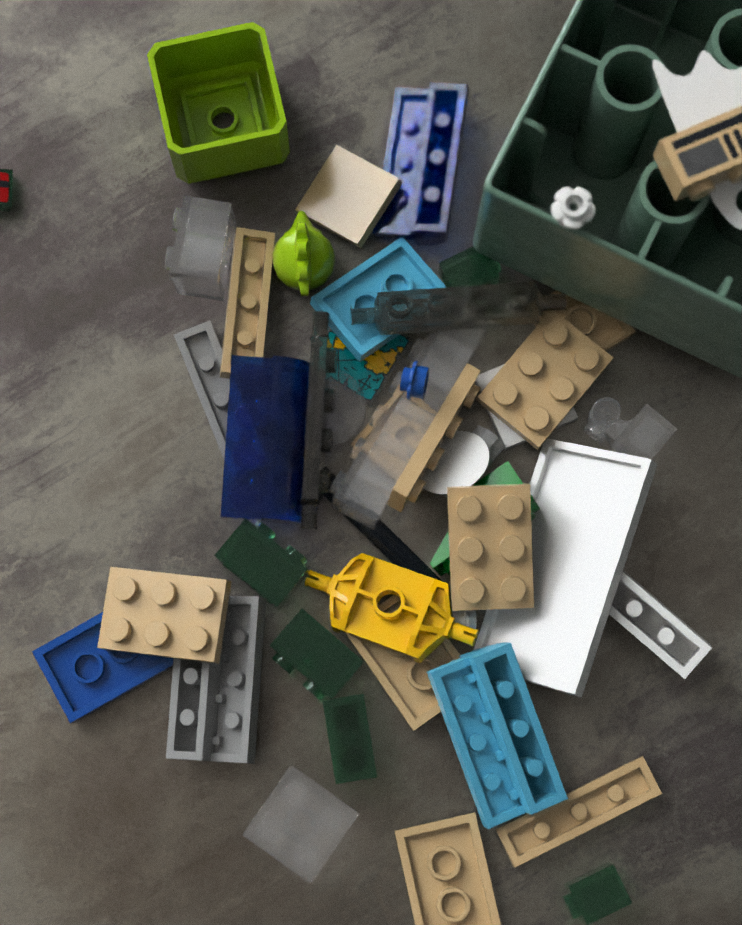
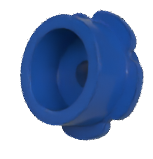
(415, 381)

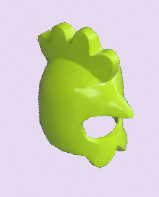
(303, 256)

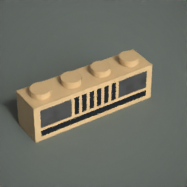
(702, 156)

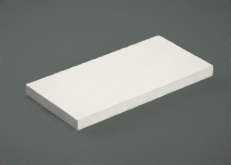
(579, 550)

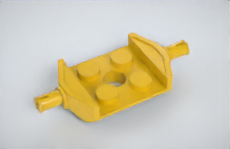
(413, 629)

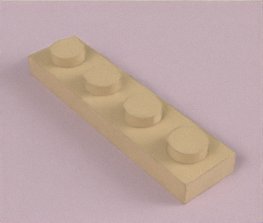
(247, 296)
(429, 451)
(582, 811)

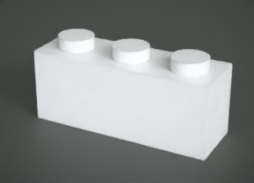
(657, 626)

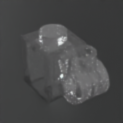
(636, 437)

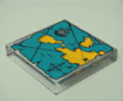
(376, 369)

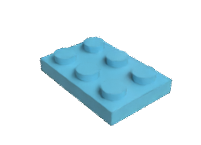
(391, 269)

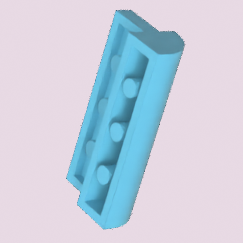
(497, 734)

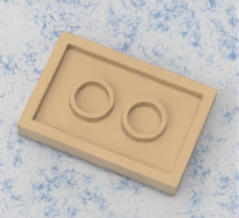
(544, 379)
(490, 547)
(164, 614)
(401, 676)
(447, 873)

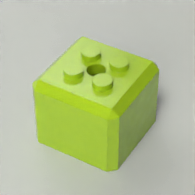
(213, 75)

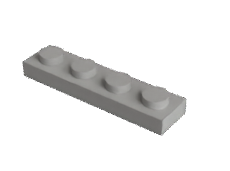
(203, 360)

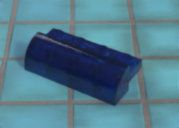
(425, 156)
(265, 439)

